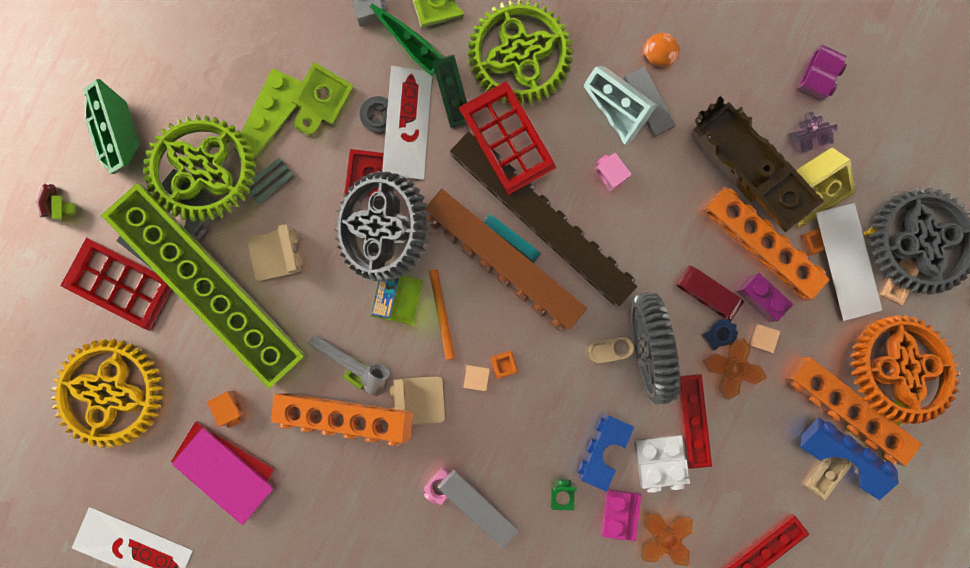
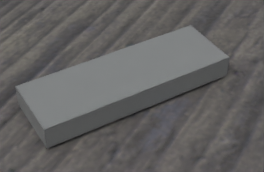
(660, 119)

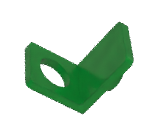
(566, 486)

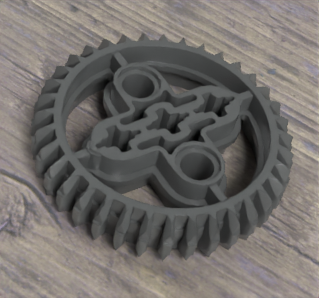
(382, 211)
(914, 237)
(655, 348)

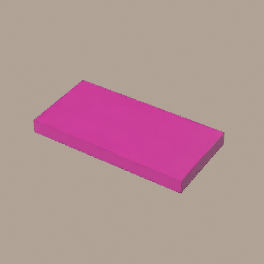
(223, 476)

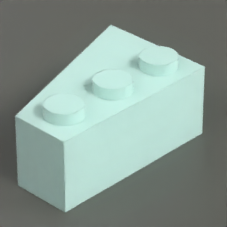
(620, 102)

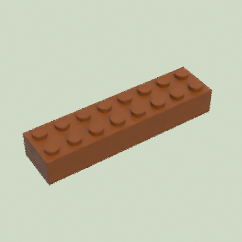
(505, 261)

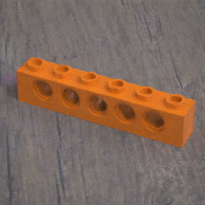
(753, 242)
(398, 421)
(903, 444)

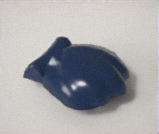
(721, 333)

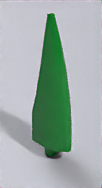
(411, 41)

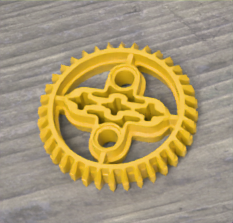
(96, 396)

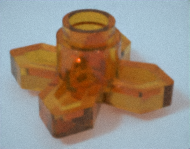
(731, 380)
(657, 547)

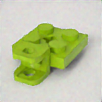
(311, 106)

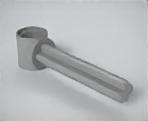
(372, 377)

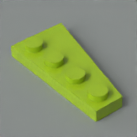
(436, 11)
(270, 110)

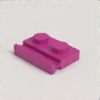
(621, 515)

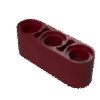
(710, 293)

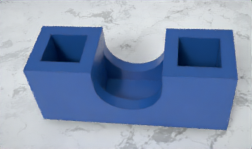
(610, 432)

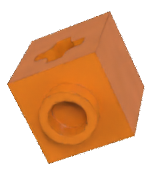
(226, 409)

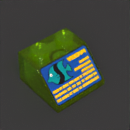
(398, 299)

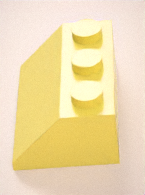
(830, 178)

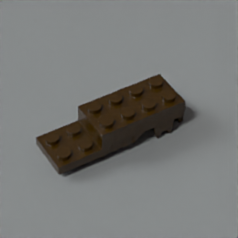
(754, 164)

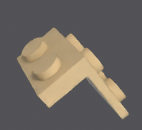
(275, 253)
(421, 396)

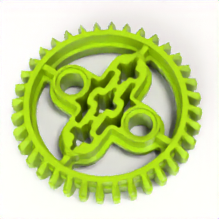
(525, 43)
(199, 157)

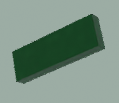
(450, 88)

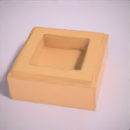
(764, 338)
(476, 378)

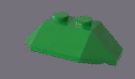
(109, 126)

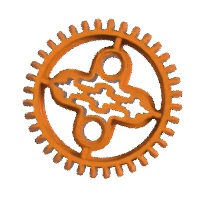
(905, 369)

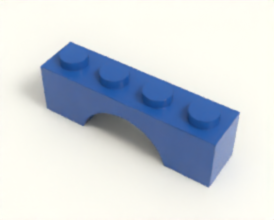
(825, 441)

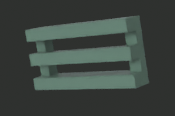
(259, 199)

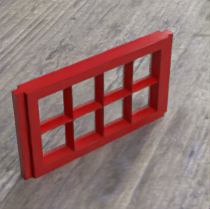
(529, 175)
(80, 264)

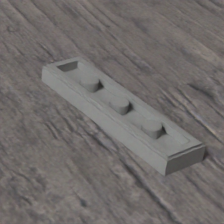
(478, 508)

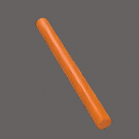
(442, 316)

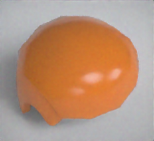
(661, 49)

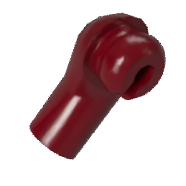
(42, 199)

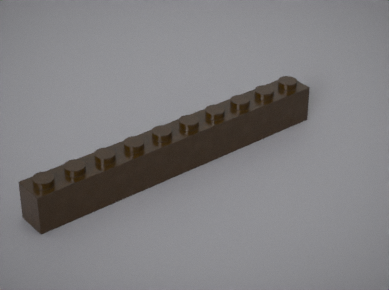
(548, 224)

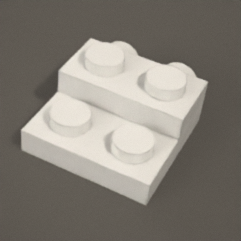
(662, 463)

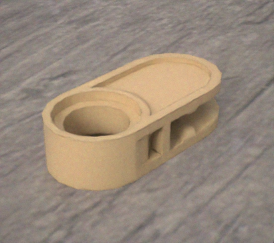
(606, 351)

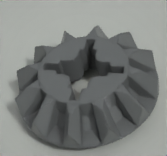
(367, 112)

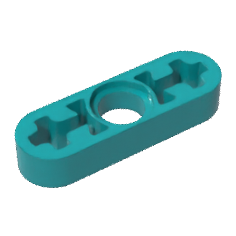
(512, 238)

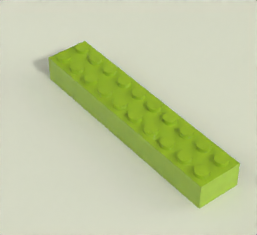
(203, 284)

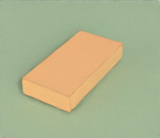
(893, 291)

